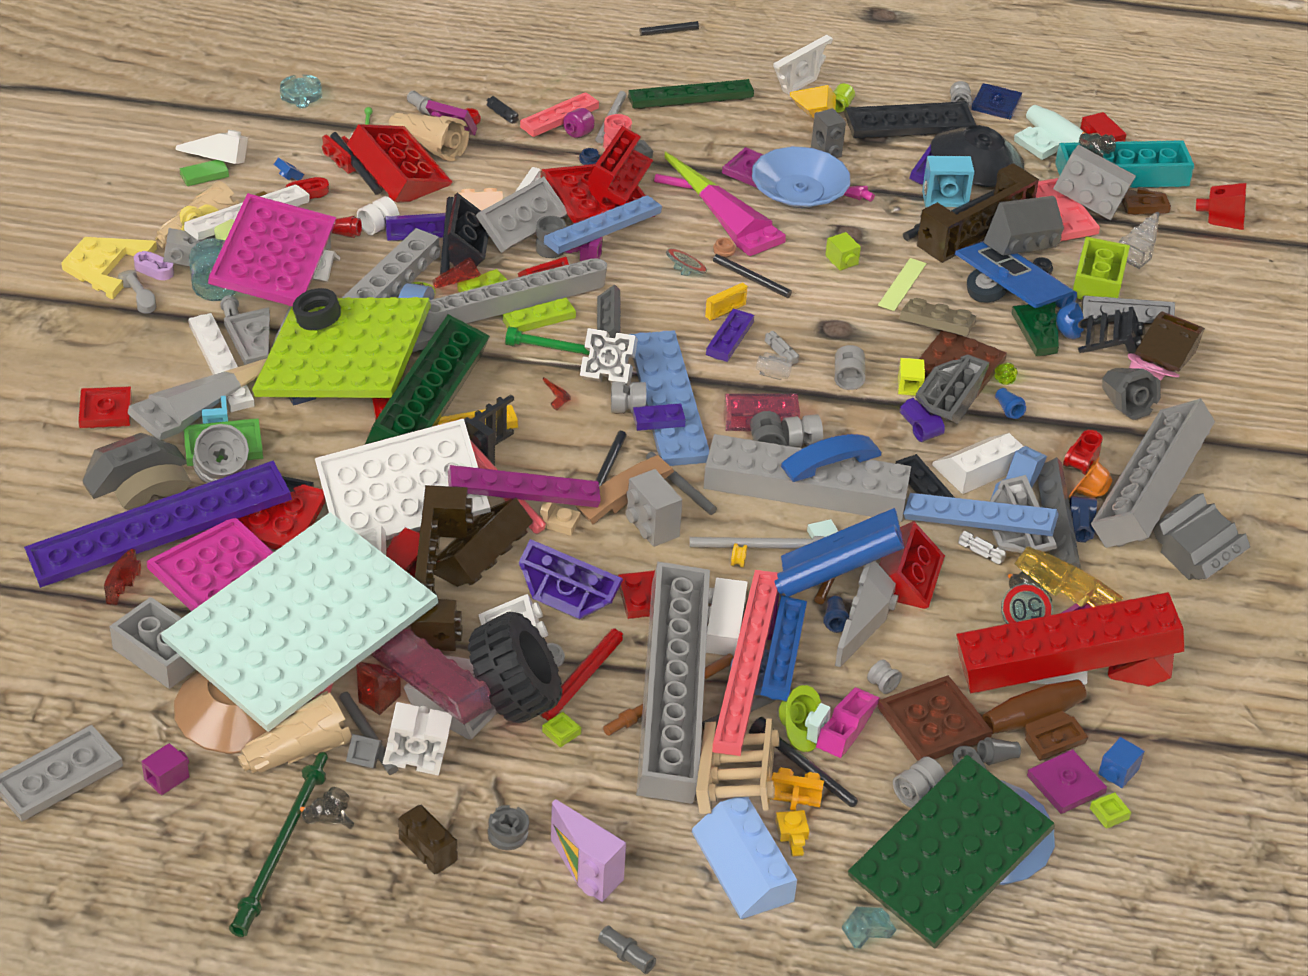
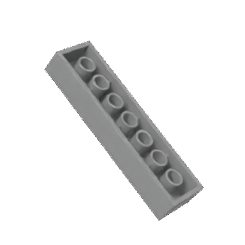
(1153, 474)
(843, 486)

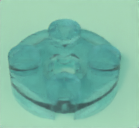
(300, 90)

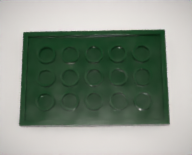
(951, 850)

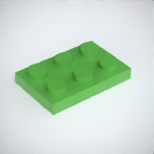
(249, 428)

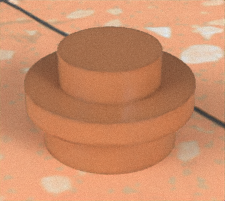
(724, 247)

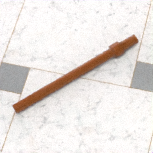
(630, 716)

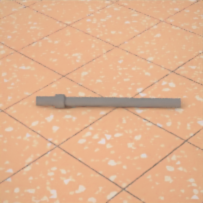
(727, 542)

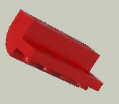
(619, 169)

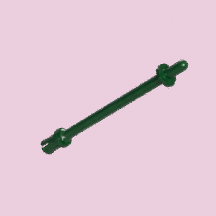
(249, 906)

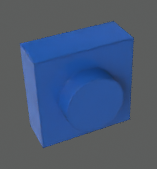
(288, 170)

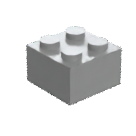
(654, 507)

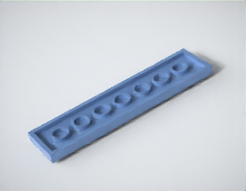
(667, 382)

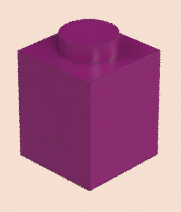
(165, 768)

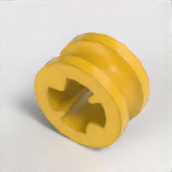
(739, 555)

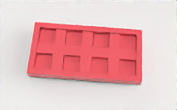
(1074, 216)

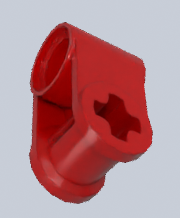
(1084, 451)

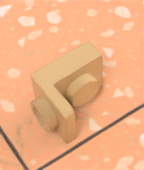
(559, 518)

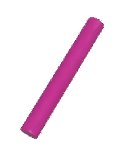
(668, 180)

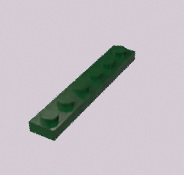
(690, 93)

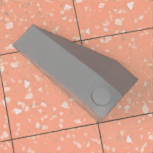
(868, 610)

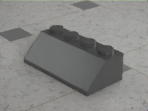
(1025, 226)

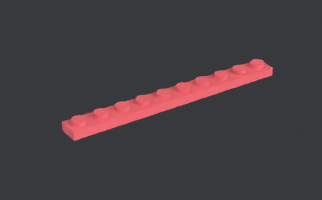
(746, 665)

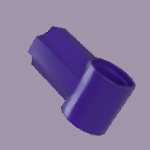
(923, 423)

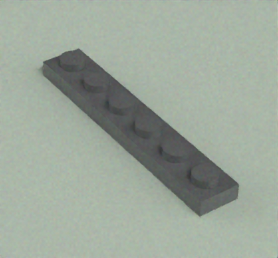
(1055, 496)

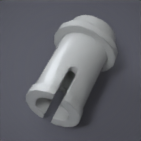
(230, 306)

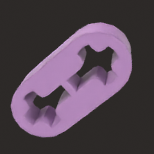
(153, 265)

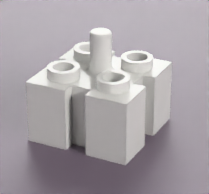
(608, 356)
(417, 738)

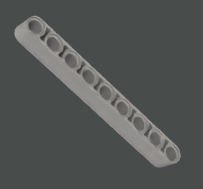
(518, 293)

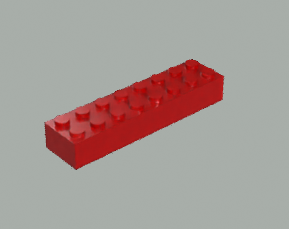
(1070, 642)

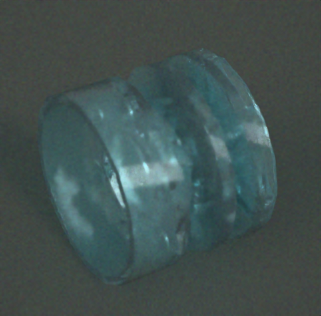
(201, 261)

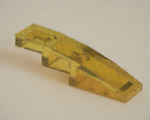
(1061, 576)

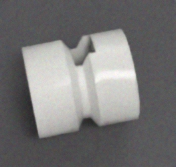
(374, 214)

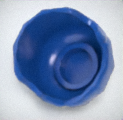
(1068, 320)

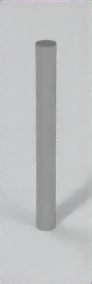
(614, 110)

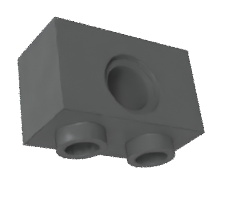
(828, 132)

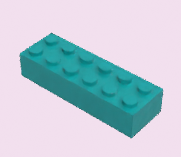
(1152, 162)

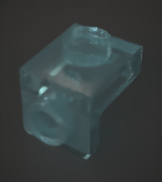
(866, 924)

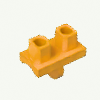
(797, 789)

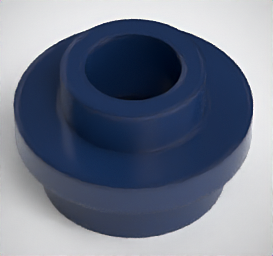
(589, 156)

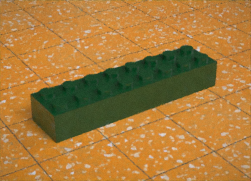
(431, 381)

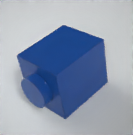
(1121, 762)

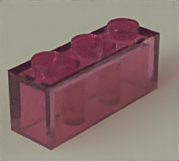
(742, 407)

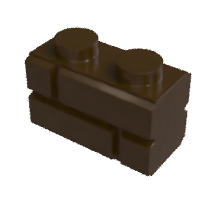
(428, 839)

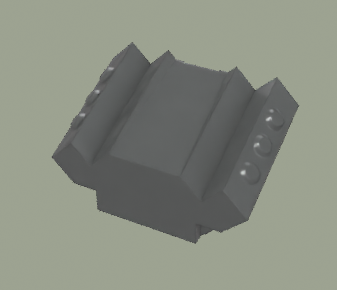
(1199, 538)

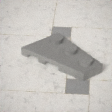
(250, 334)

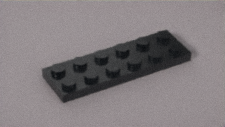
(907, 119)

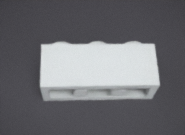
(725, 615)

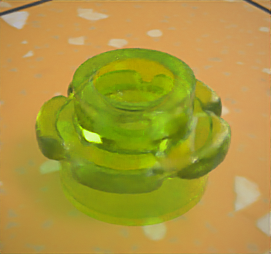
(1006, 378)

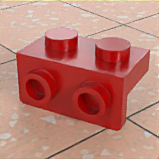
(337, 153)

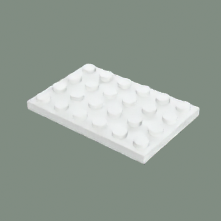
(388, 478)

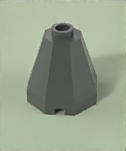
(1132, 391)

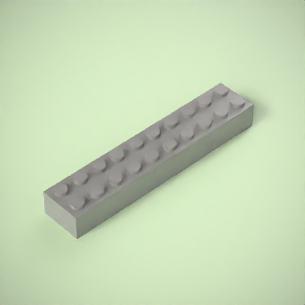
(674, 684)

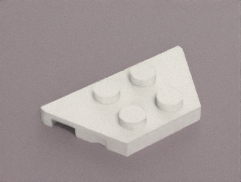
(801, 66)

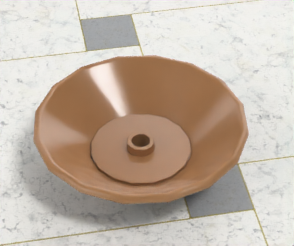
(212, 718)

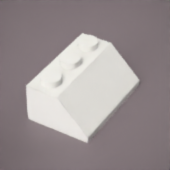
(979, 462)

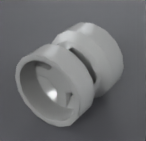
(961, 92)

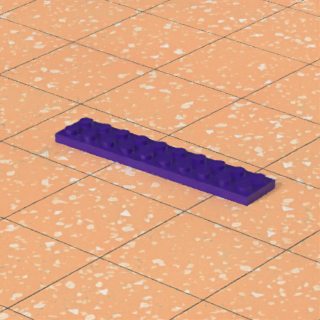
(157, 523)

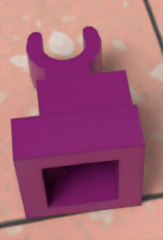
(589, 250)

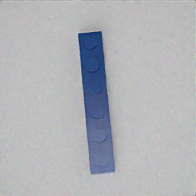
(783, 648)

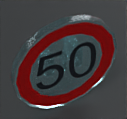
(686, 261)
(1025, 603)

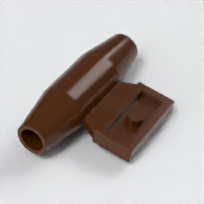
(1043, 717)

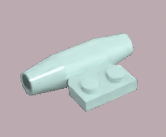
(1048, 132)

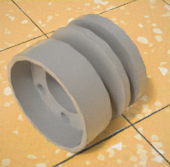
(217, 441)

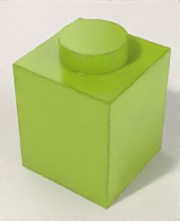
(843, 251)

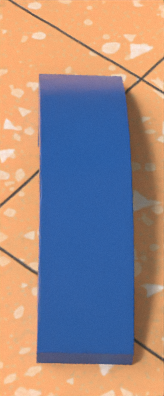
(828, 451)

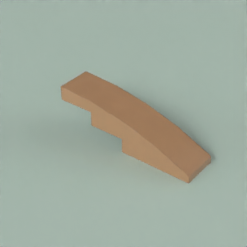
(614, 492)

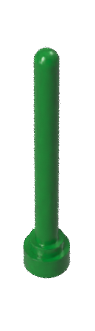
(514, 337)

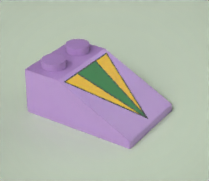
(588, 851)

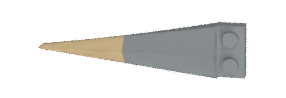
(177, 407)

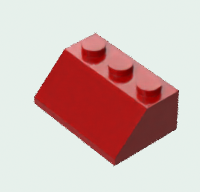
(914, 567)
(1144, 672)

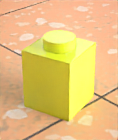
(910, 376)

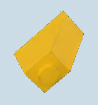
(814, 99)

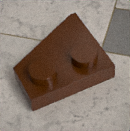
(1145, 202)

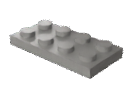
(517, 214)
(57, 772)

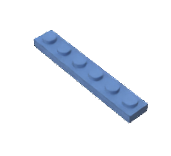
(602, 224)
(981, 514)

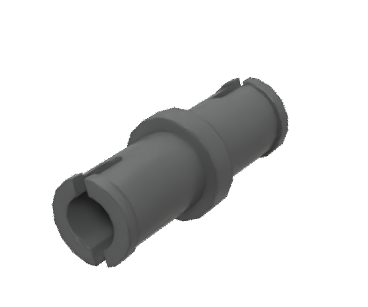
(627, 949)

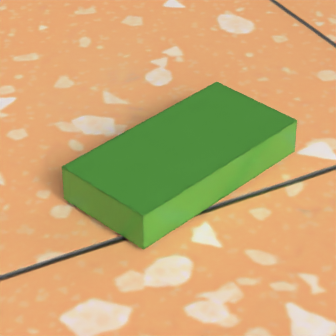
(204, 172)

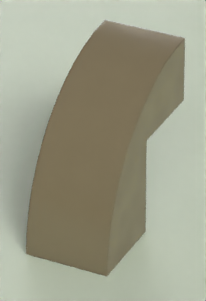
(158, 480)

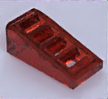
(461, 272)

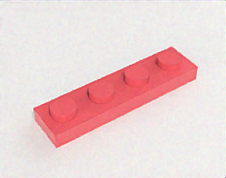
(554, 116)

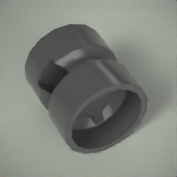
(545, 226)
(767, 428)

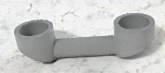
(145, 299)

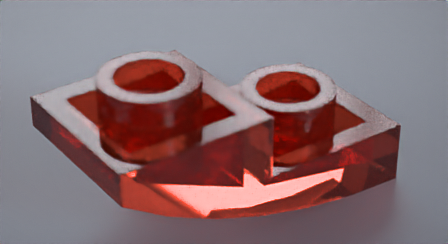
(121, 575)

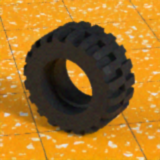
(515, 667)

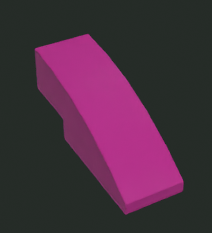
(847, 722)

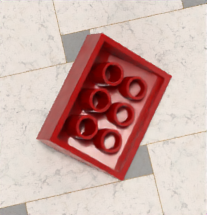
(397, 161)

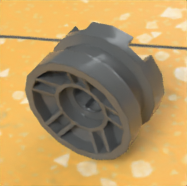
(508, 828)

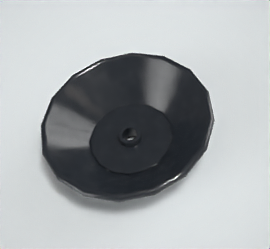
(985, 146)

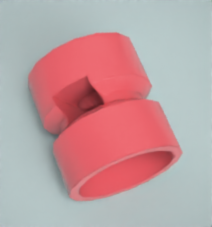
(612, 125)

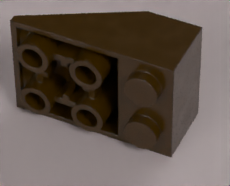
(1170, 342)

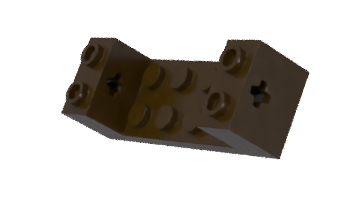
(945, 232)
(444, 514)

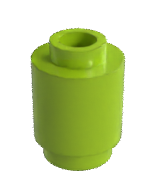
(844, 96)

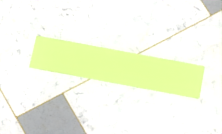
(902, 284)

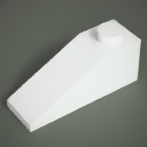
(223, 146)

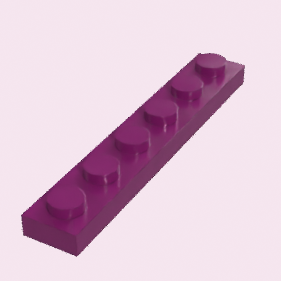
(525, 486)

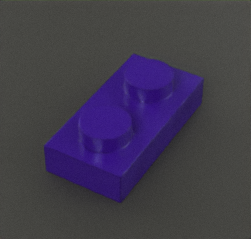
(659, 417)

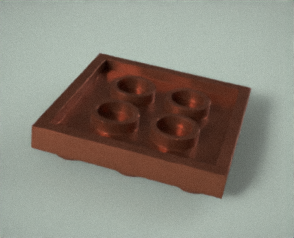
(952, 346)
(934, 718)

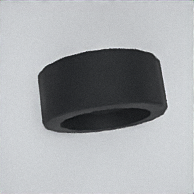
(317, 319)

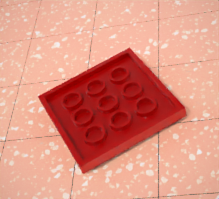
(573, 191)

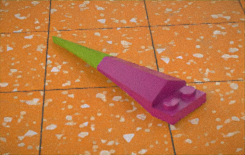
(744, 225)

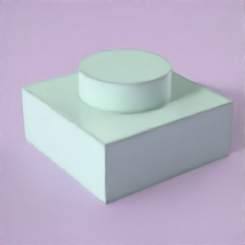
(816, 721)

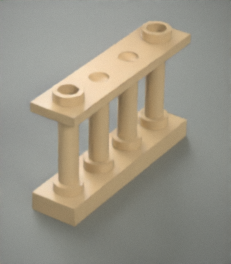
(710, 774)

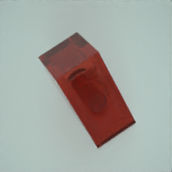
(377, 686)

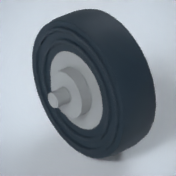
(984, 288)

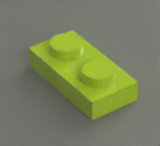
(485, 279)

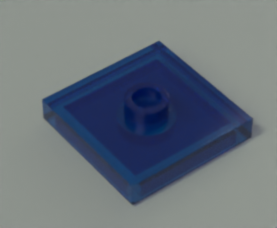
(996, 101)

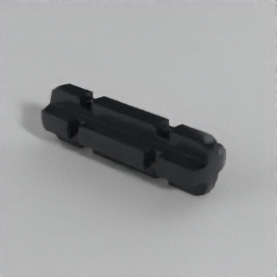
(502, 109)

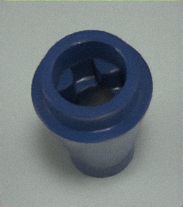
(835, 614)

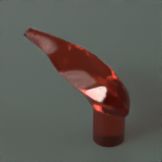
(560, 393)

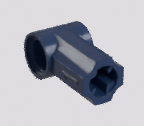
(1083, 513)

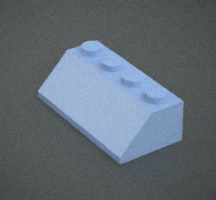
(745, 857)

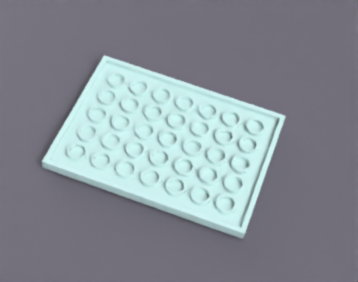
(299, 620)

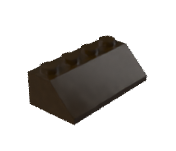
(490, 537)

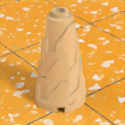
(439, 135)
(216, 195)
(308, 731)

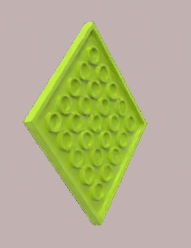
(351, 358)

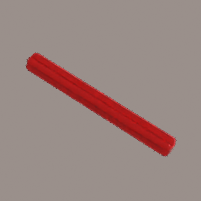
(585, 670)

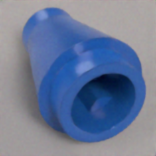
(1012, 405)

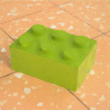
(1100, 268)

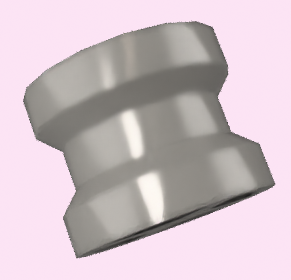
(884, 676)

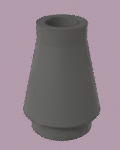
(996, 750)

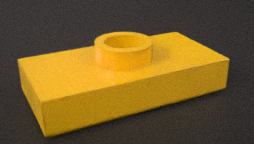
(725, 301)

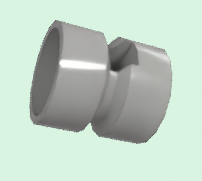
(850, 367)
(626, 397)
(803, 431)
(917, 781)

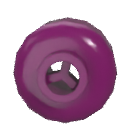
(579, 122)

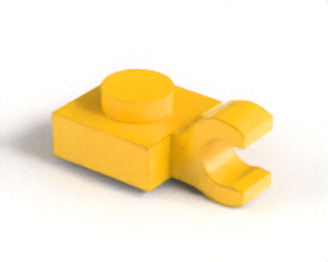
(793, 827)

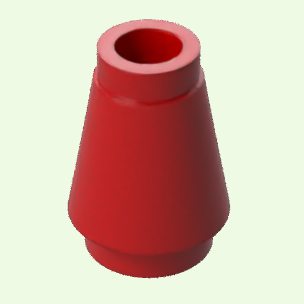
(348, 227)

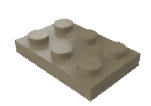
(938, 316)

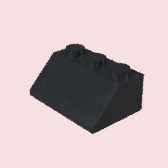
(465, 233)

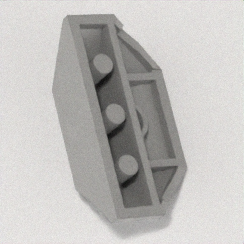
(1019, 492)

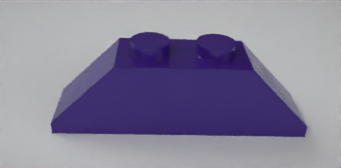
(566, 581)

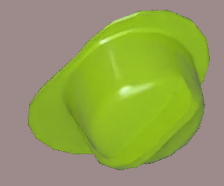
(794, 715)

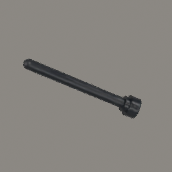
(759, 727)

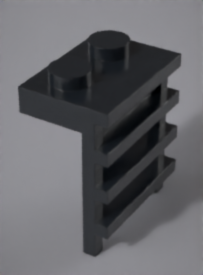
(1126, 331)
(496, 425)

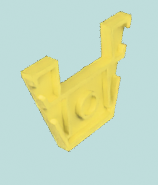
(98, 256)

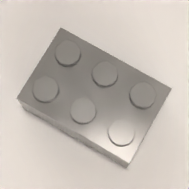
(1094, 182)
(140, 641)

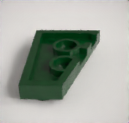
(1038, 327)

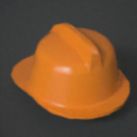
(1095, 483)

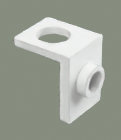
(325, 264)

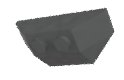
(952, 387)
(124, 458)

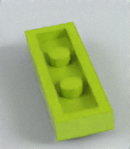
(540, 315)

